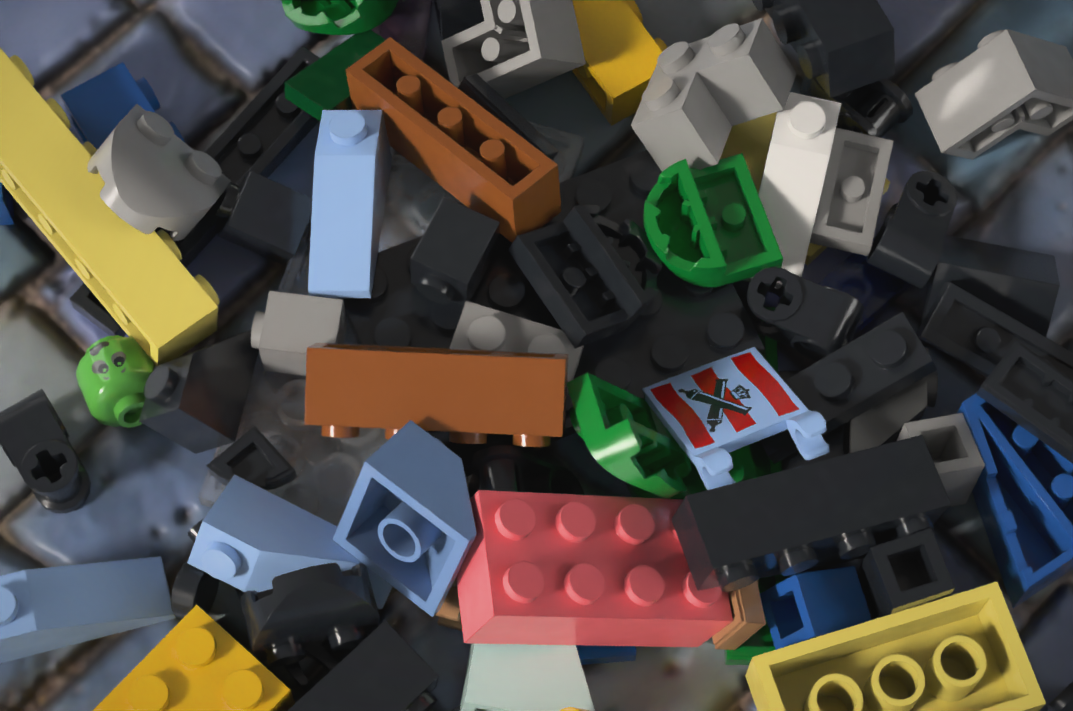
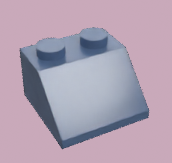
(411, 516)

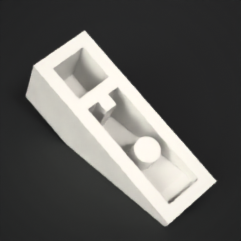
(796, 173)

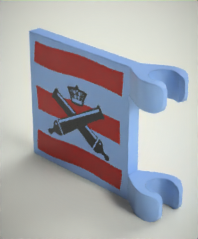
(729, 408)

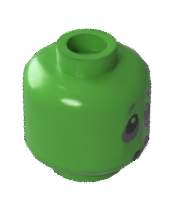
(114, 380)

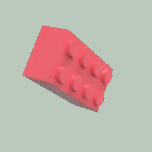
(582, 574)

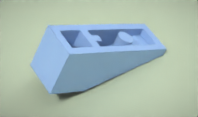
(348, 202)
(260, 536)
(79, 603)

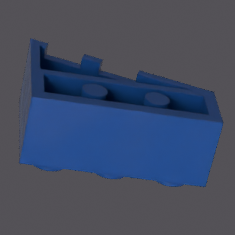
(1021, 501)

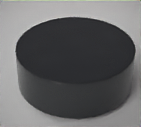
(192, 588)

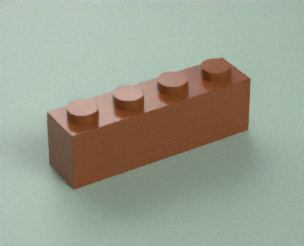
(456, 140)
(437, 390)

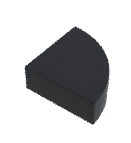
(253, 460)

